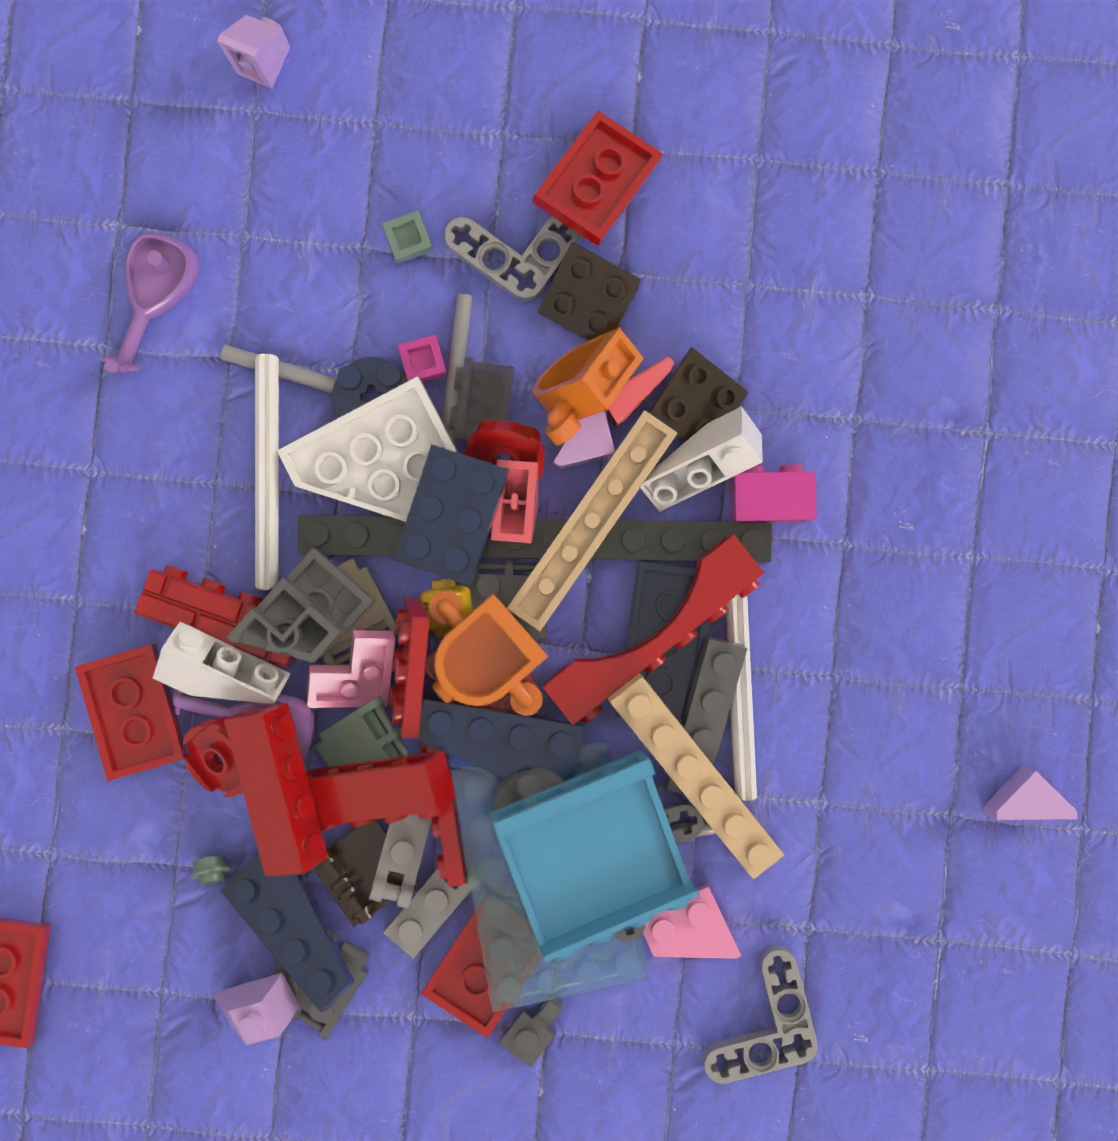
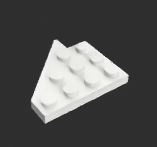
(372, 452)

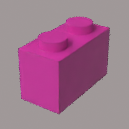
(773, 495)

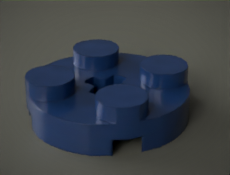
(358, 377)

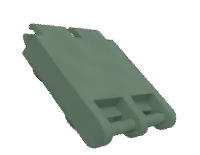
(361, 737)

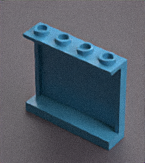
(593, 856)

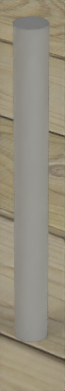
(457, 356)

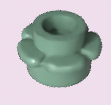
(210, 869)

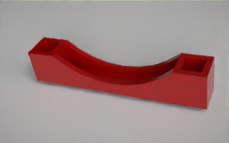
(718, 578)

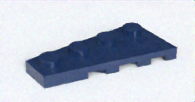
(501, 739)
(292, 930)

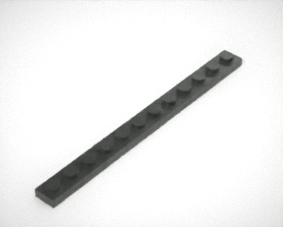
(624, 542)

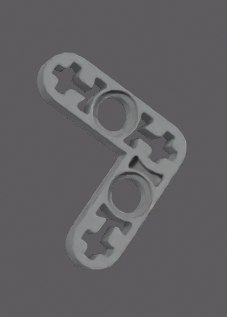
(528, 263)
(785, 1028)

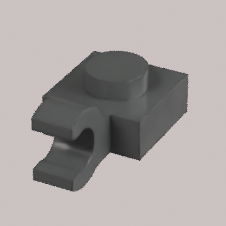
(531, 1032)

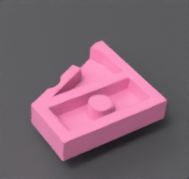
(692, 931)

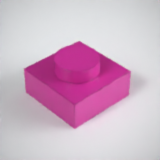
(422, 359)

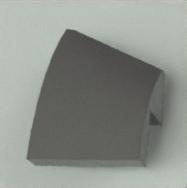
(305, 610)

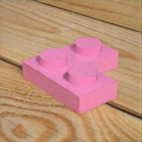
(358, 682)

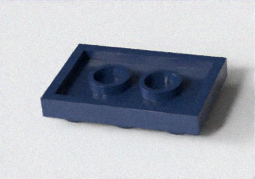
(451, 515)

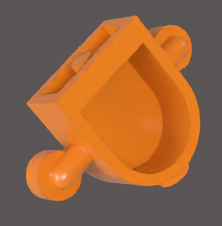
(585, 382)
(485, 655)

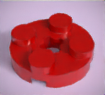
(506, 437)
(204, 744)

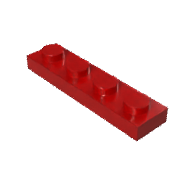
(447, 827)

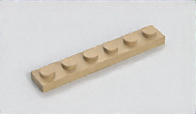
(592, 521)
(695, 775)

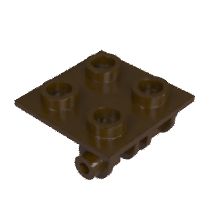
(589, 293)
(696, 396)
(351, 872)

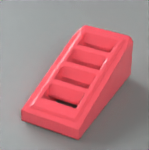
(637, 390)

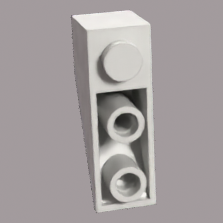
(706, 459)
(215, 669)

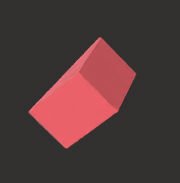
(518, 503)

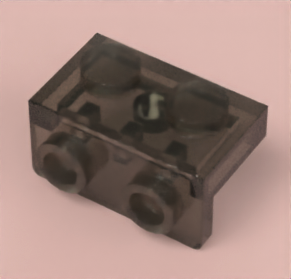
(483, 396)

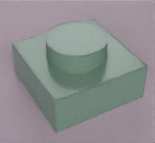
(407, 236)

